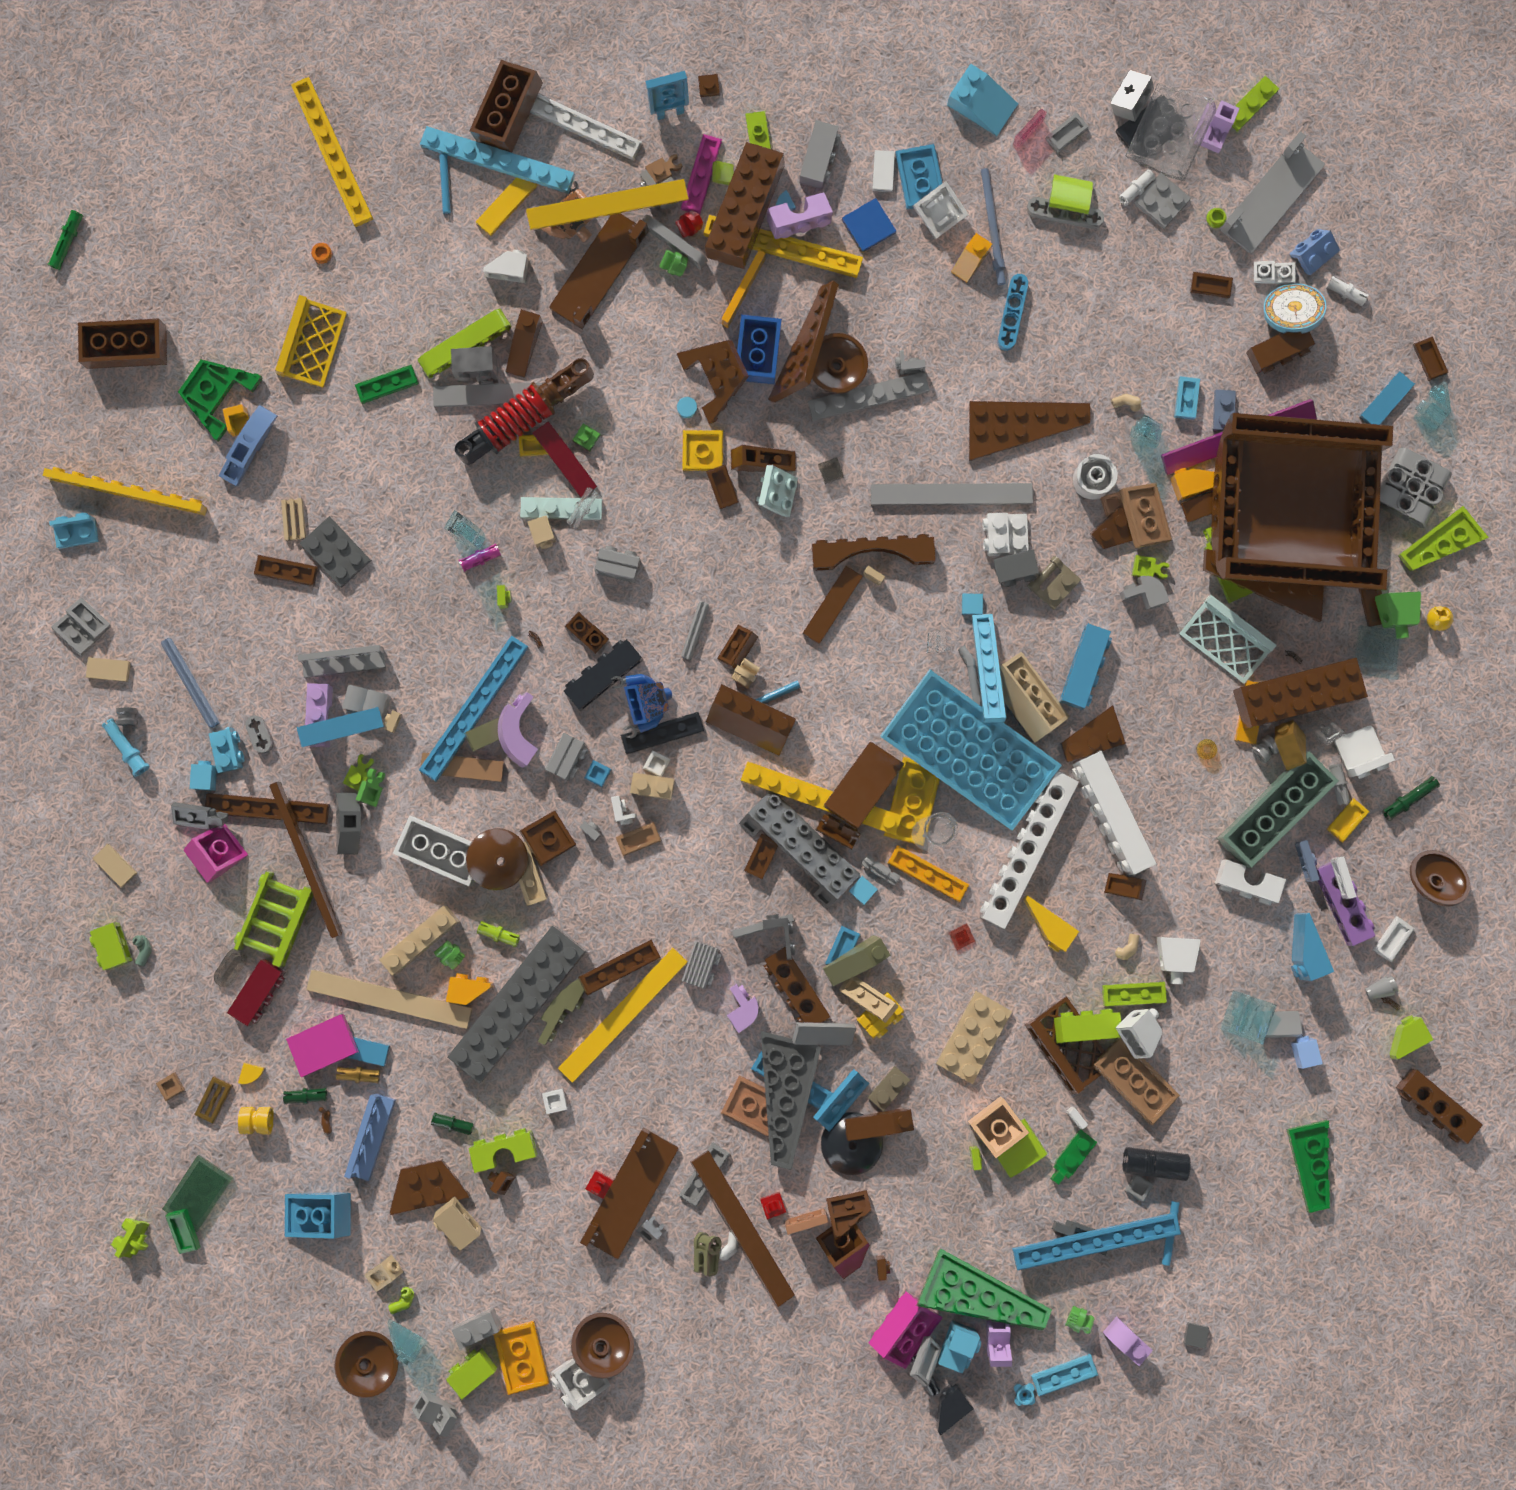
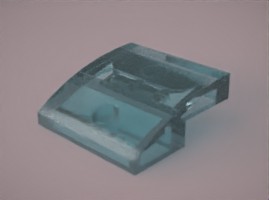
(1248, 1017)

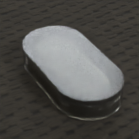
(230, 968)

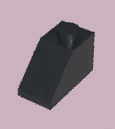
(951, 1408)

